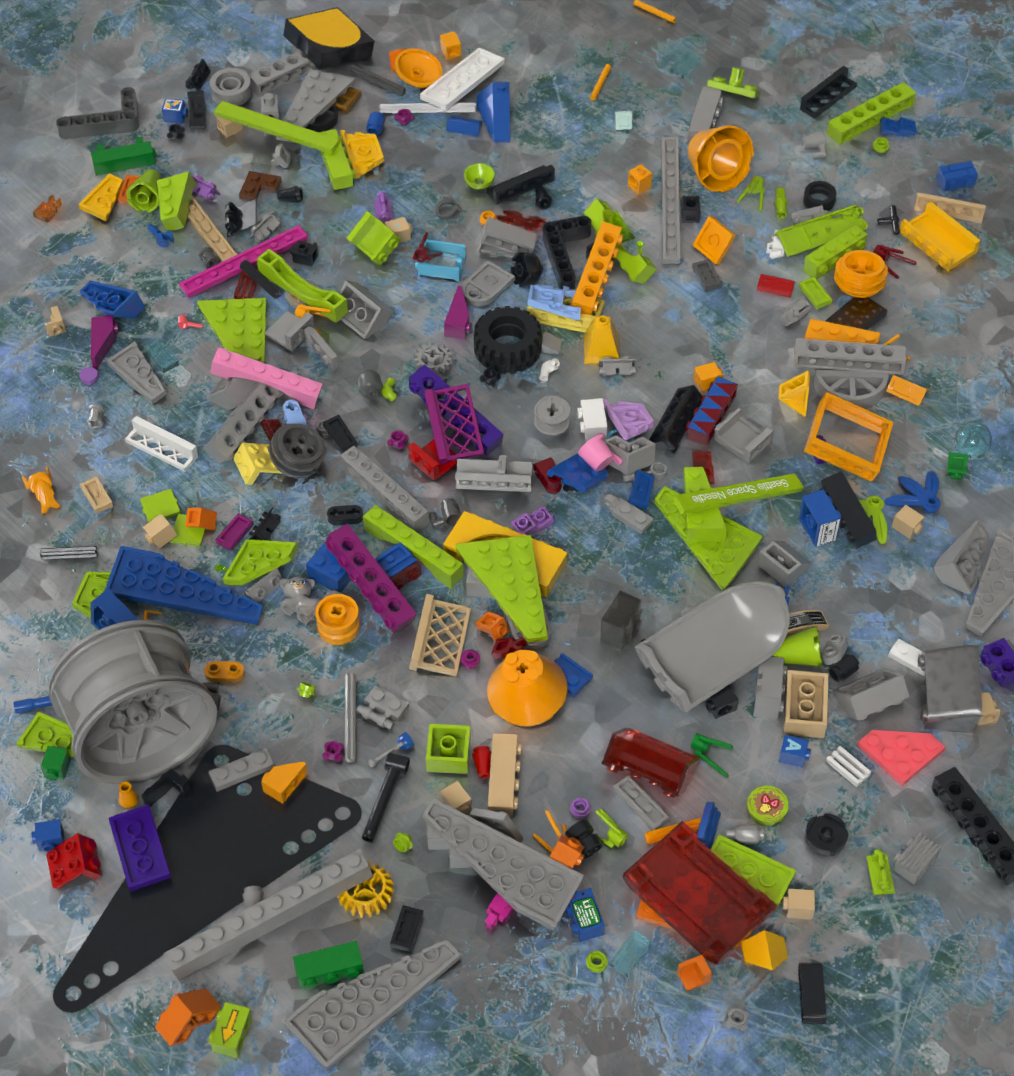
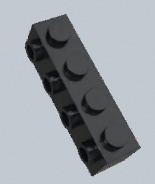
(853, 516)

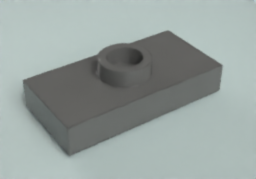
(706, 275)

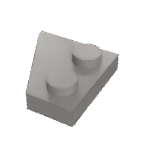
(497, 820)

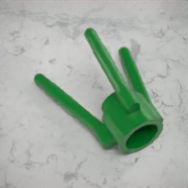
(702, 744)

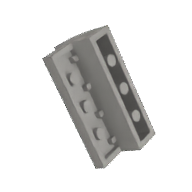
(484, 475)

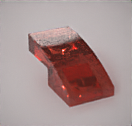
(704, 460)

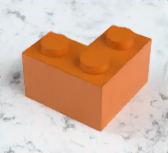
(186, 1013)

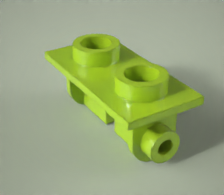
(880, 873)

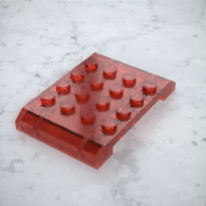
(698, 894)

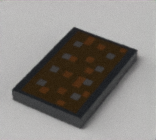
(858, 313)

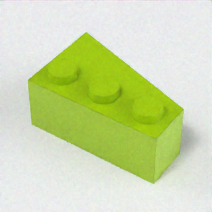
(174, 199)

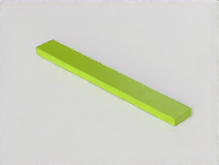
(276, 127)

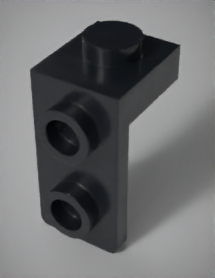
(197, 109)
(164, 784)

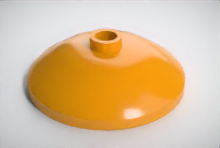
(418, 67)

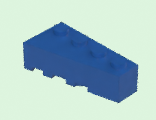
(109, 610)

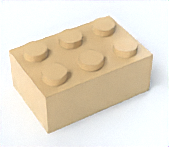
(805, 704)

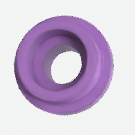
(580, 802)

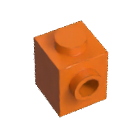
(568, 852)

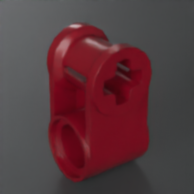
(551, 485)

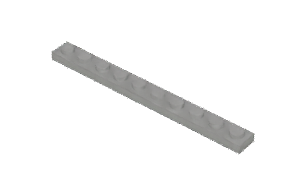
(670, 201)

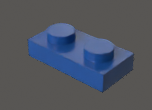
(641, 489)

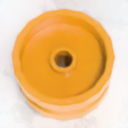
(337, 619)

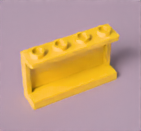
(940, 237)

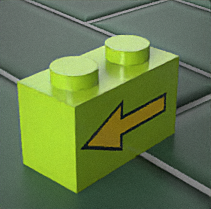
(230, 1029)

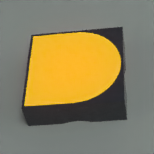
(328, 38)

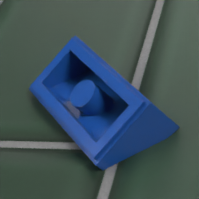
(464, 125)

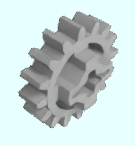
(434, 357)

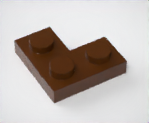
(256, 182)

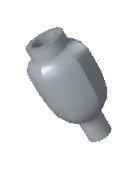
(746, 833)

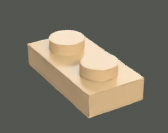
(96, 495)

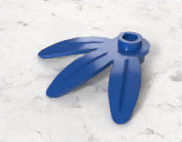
(922, 496)

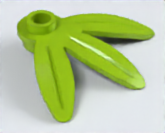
(873, 507)

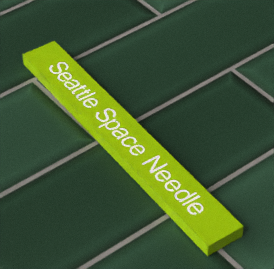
(738, 493)

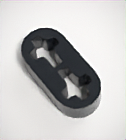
(345, 515)

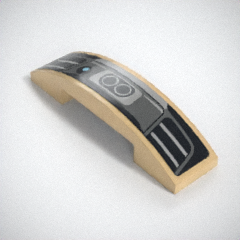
(806, 619)

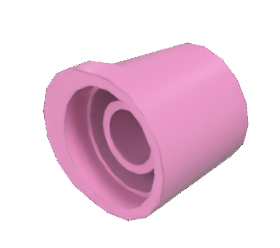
(597, 453)

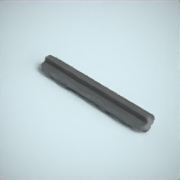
(376, 79)

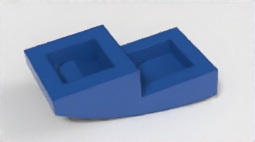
(902, 127)

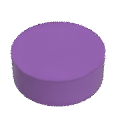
(88, 375)

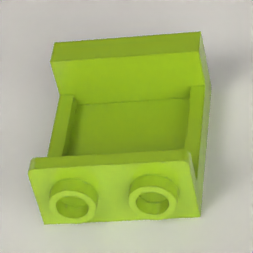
(374, 238)

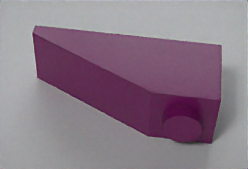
(457, 319)
(102, 338)

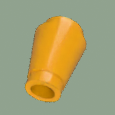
(127, 795)

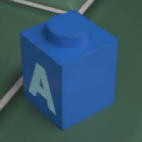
(794, 751)

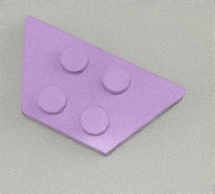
(629, 418)

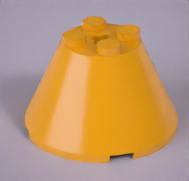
(527, 688)

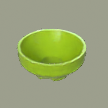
(479, 172)

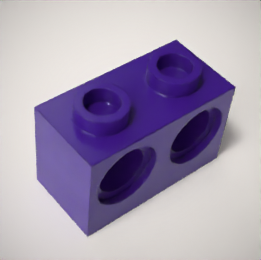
(998, 664)

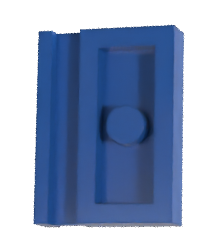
(395, 560)
(576, 675)

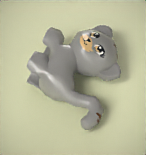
(298, 593)

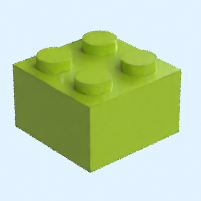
(448, 748)

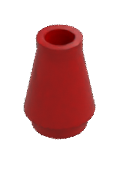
(482, 760)

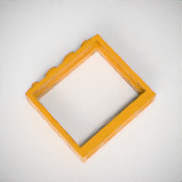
(842, 458)

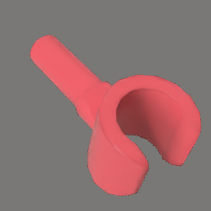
(183, 323)

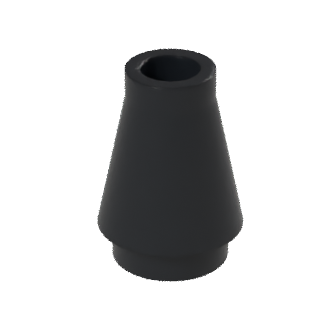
(291, 194)
(542, 198)

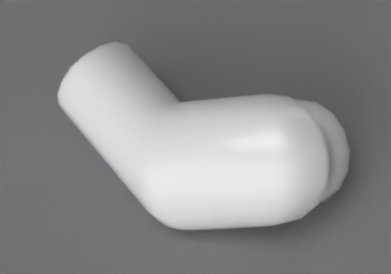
(548, 367)

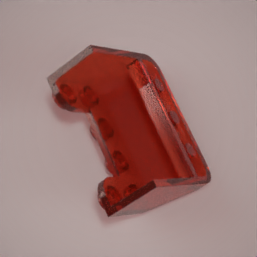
(651, 759)

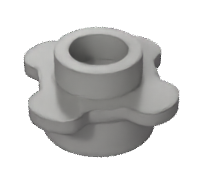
(737, 1013)

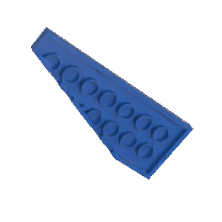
(157, 581)

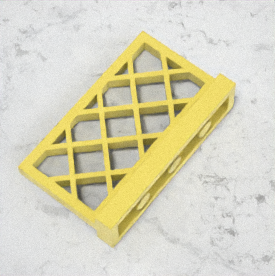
(556, 320)

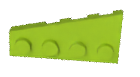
(755, 869)

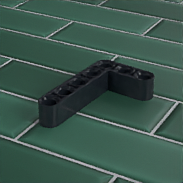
(554, 236)

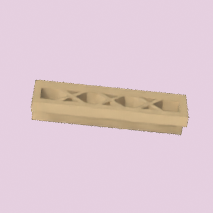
(954, 208)

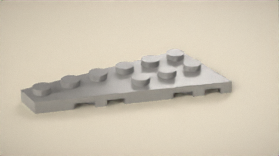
(315, 97)
(996, 586)

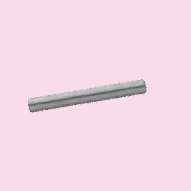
(350, 718)

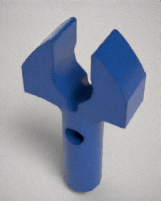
(161, 236)

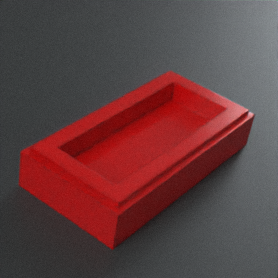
(775, 285)

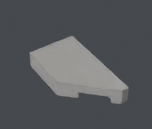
(502, 468)

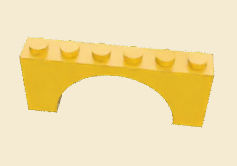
(471, 528)

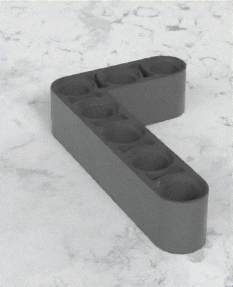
(102, 123)

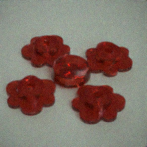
(516, 218)

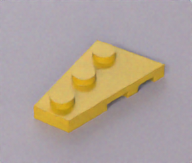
(102, 197)

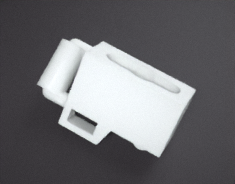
(777, 249)

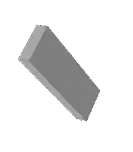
(641, 803)

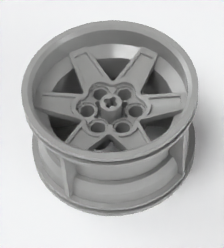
(131, 701)

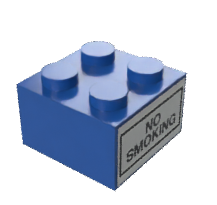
(819, 518)

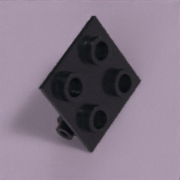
(240, 217)

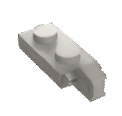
(628, 514)

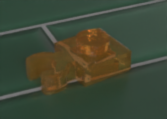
(47, 210)

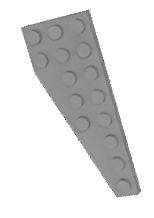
(515, 871)
(347, 1014)

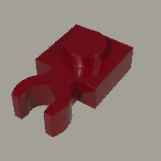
(507, 645)

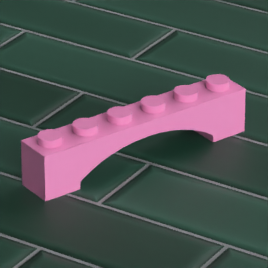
(231, 364)

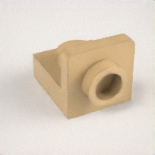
(56, 325)

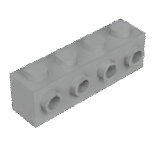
(706, 111)

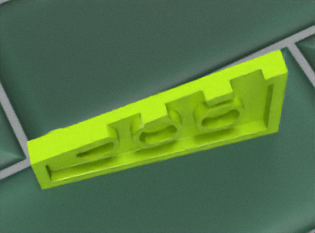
(45, 732)

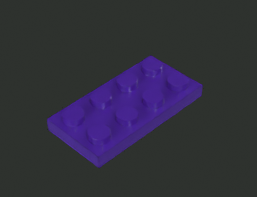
(139, 848)

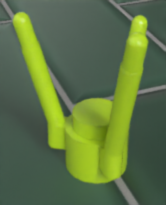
(755, 186)
(616, 835)

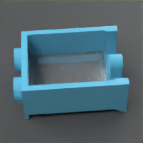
(444, 266)

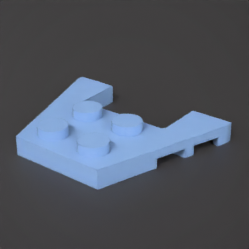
(551, 300)

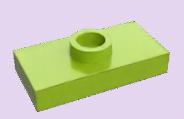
(815, 293)

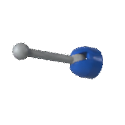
(403, 742)

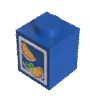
(174, 111)

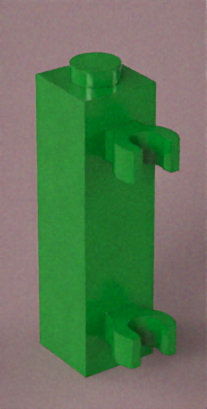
(123, 157)

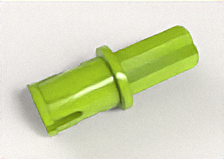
(781, 203)

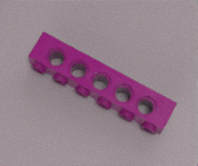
(371, 569)

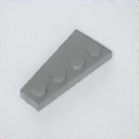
(135, 370)

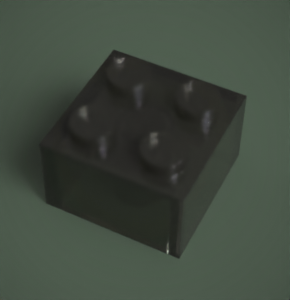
(621, 620)

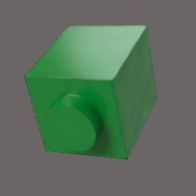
(55, 763)

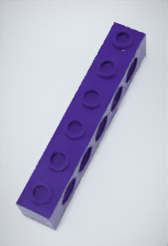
(426, 377)

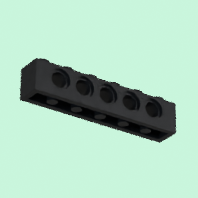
(977, 815)

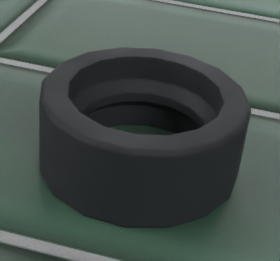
(823, 188)

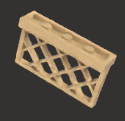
(423, 636)

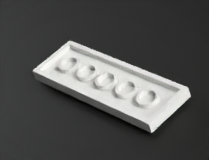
(462, 78)

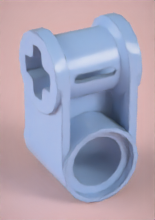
(293, 413)

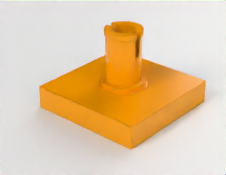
(714, 240)

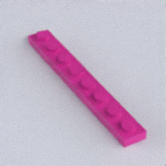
(231, 266)

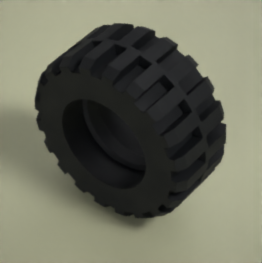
(507, 322)

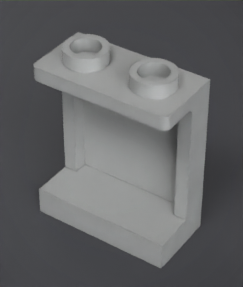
(742, 436)

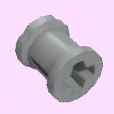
(95, 416)

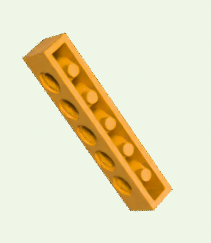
(597, 267)

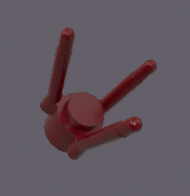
(423, 253)
(885, 253)

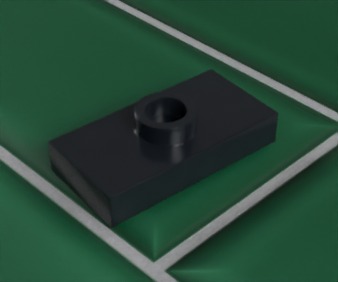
(339, 433)
(406, 928)

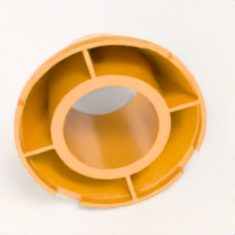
(730, 161)

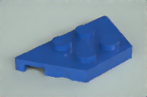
(578, 474)

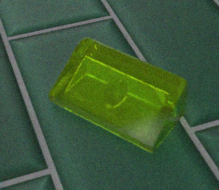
(626, 231)

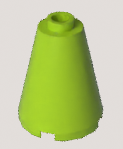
(144, 192)
(801, 649)

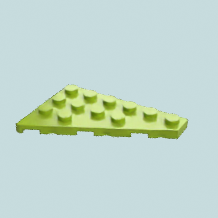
(238, 324)
(719, 559)
(511, 578)

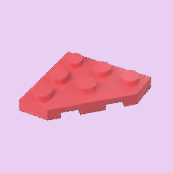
(901, 752)

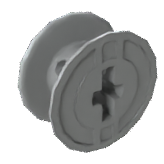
(550, 424)

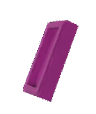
(234, 532)

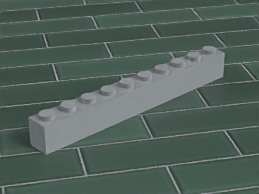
(268, 915)

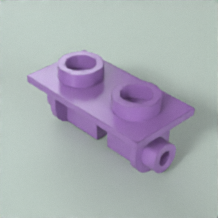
(207, 190)
(383, 208)

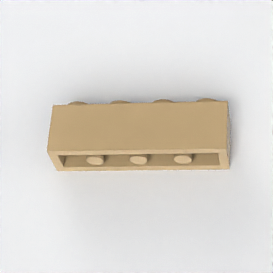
(503, 773)

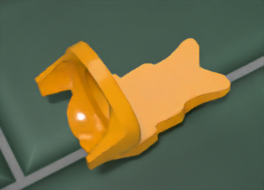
(40, 484)

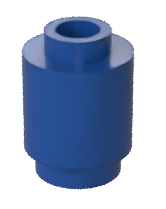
(375, 123)

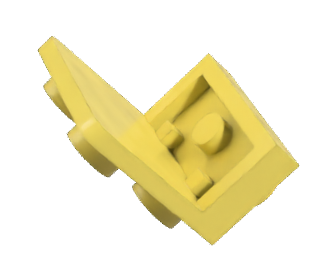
(252, 460)

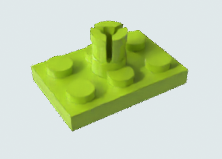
(735, 84)

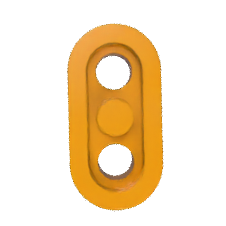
(223, 673)

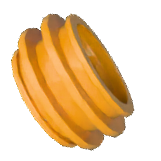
(861, 273)

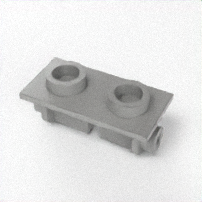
(807, 214)
(260, 230)
(625, 366)
(264, 586)

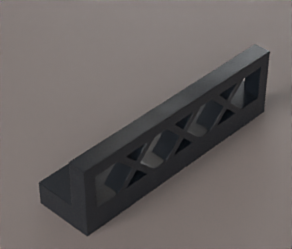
(823, 92)
(521, 184)
(678, 413)

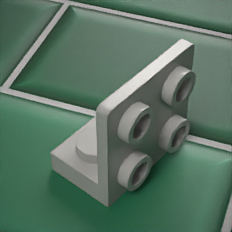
(290, 329)

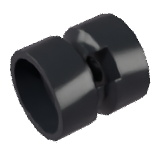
(584, 834)

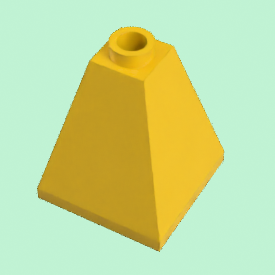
(601, 340)

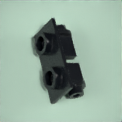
(198, 76)
(268, 521)

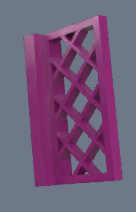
(439, 430)

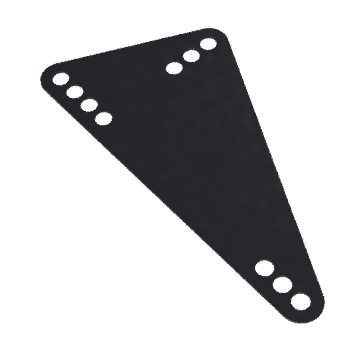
(213, 851)

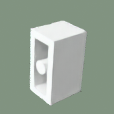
(592, 417)

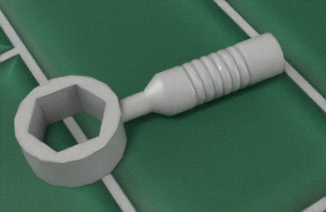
(655, 465)

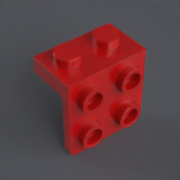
(427, 460)
(73, 858)

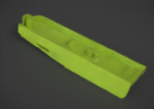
(819, 230)

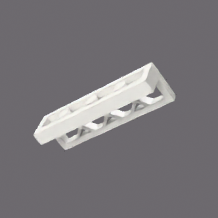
(166, 442)

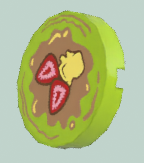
(767, 805)

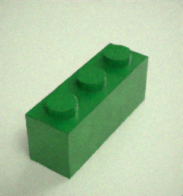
(328, 965)

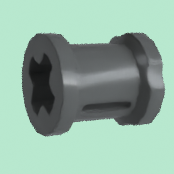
(208, 257)

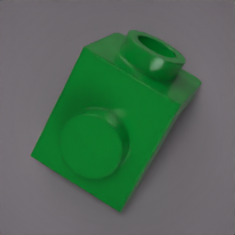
(956, 465)

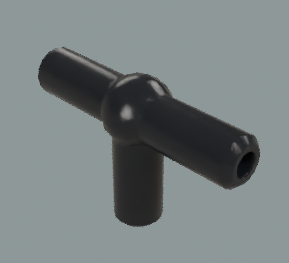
(894, 220)

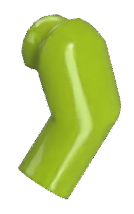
(387, 390)

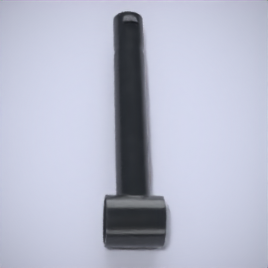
(396, 766)

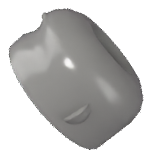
(231, 86)

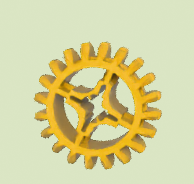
(367, 900)

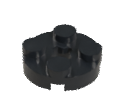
(830, 845)

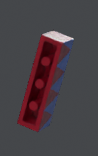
(712, 411)

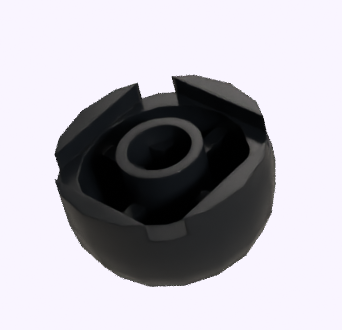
(526, 269)

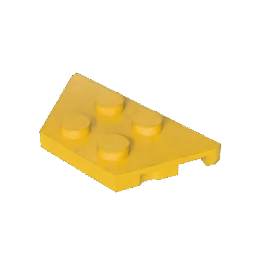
(363, 151)

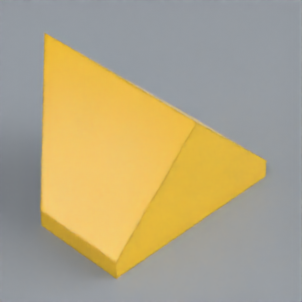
(795, 392)
(764, 950)

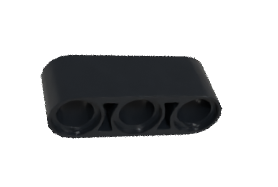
(812, 993)

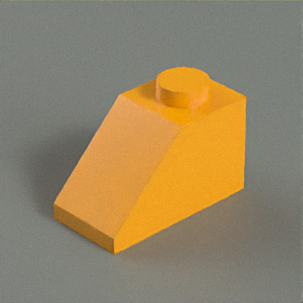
(283, 780)

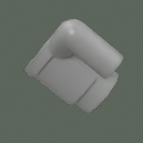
(813, 141)

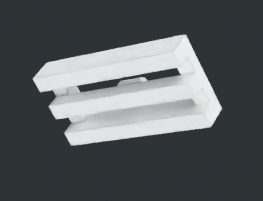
(850, 764)

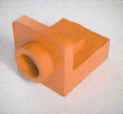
(493, 625)

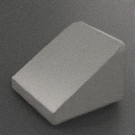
(551, 344)

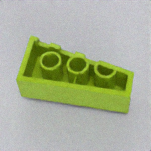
(705, 524)

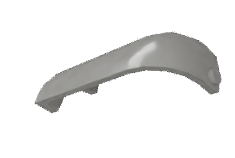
(717, 642)

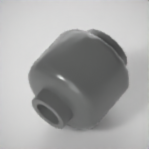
(369, 383)

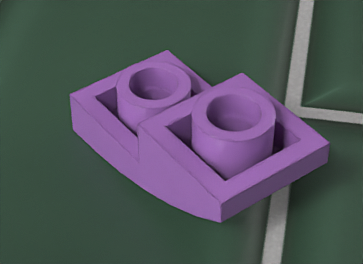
(534, 522)

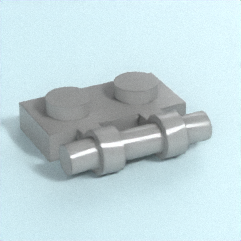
(386, 703)

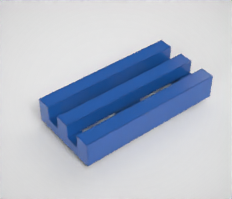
(708, 824)

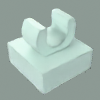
(623, 120)

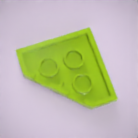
(257, 559)

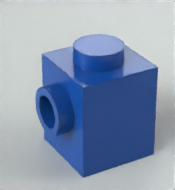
(48, 835)

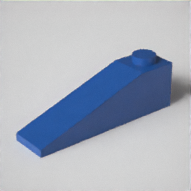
(495, 110)
(113, 299)

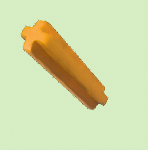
(656, 835)

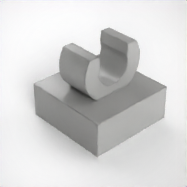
(281, 156)

